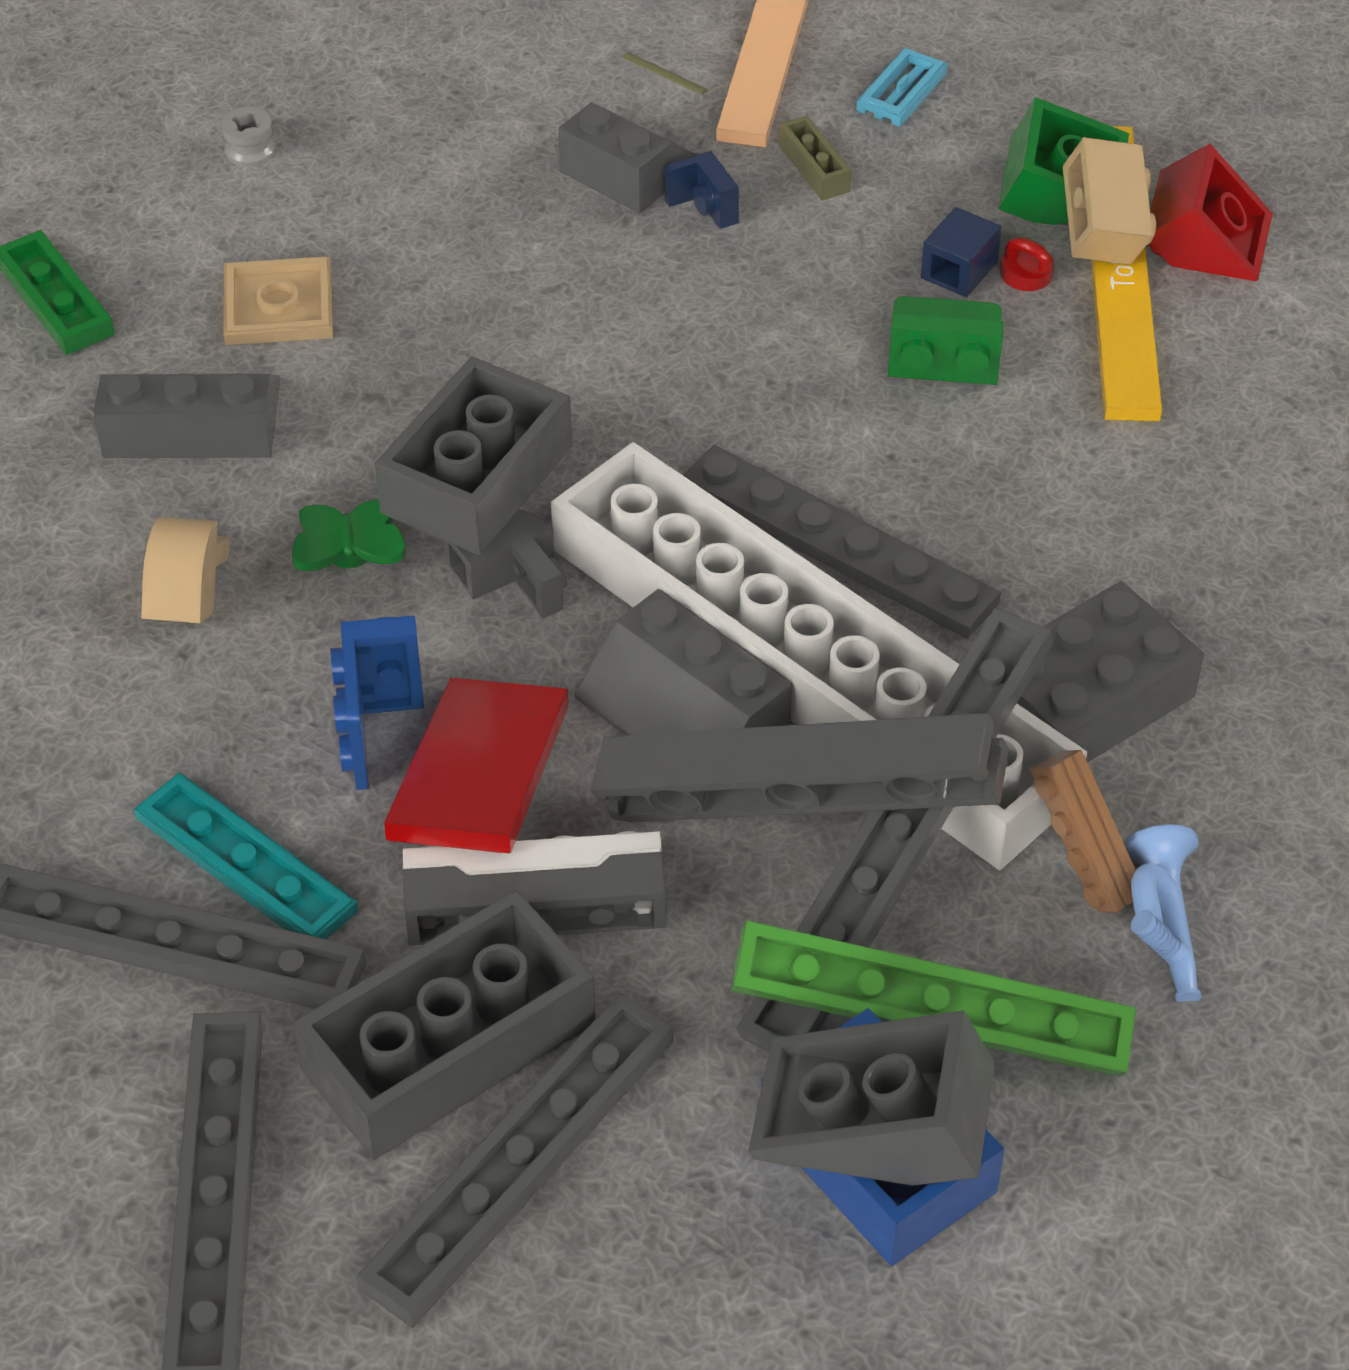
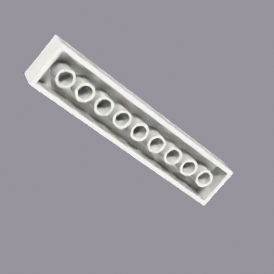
(652, 529)

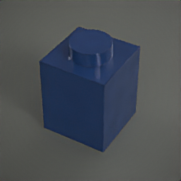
(960, 251)

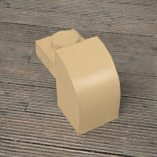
(182, 569)

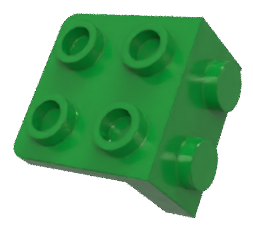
(945, 340)

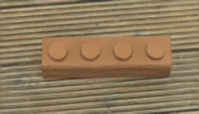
(1086, 829)

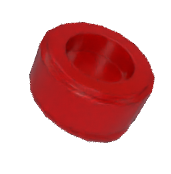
(1026, 265)

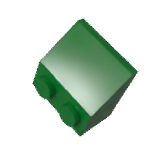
(1036, 156)

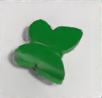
(346, 538)

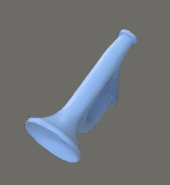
(1160, 901)

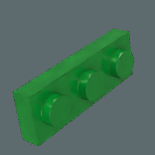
(54, 292)

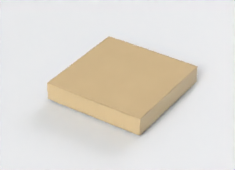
(277, 300)

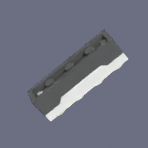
(567, 880)

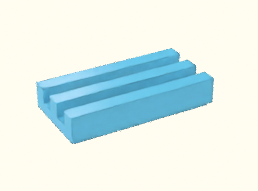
(898, 114)

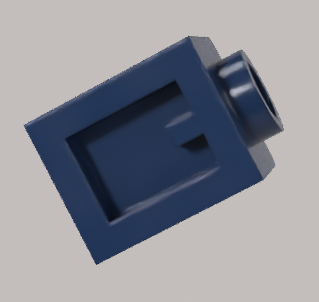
(705, 182)

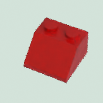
(1209, 217)

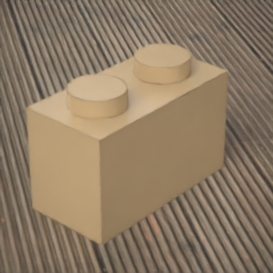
(1108, 201)

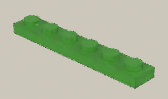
(1004, 1011)

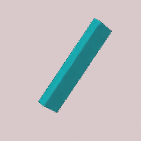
(245, 859)

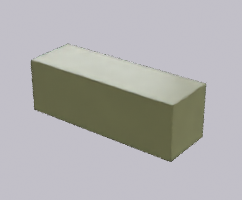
(815, 157)

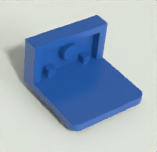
(379, 675)

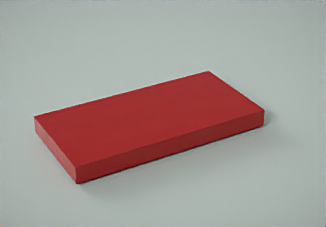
(477, 766)

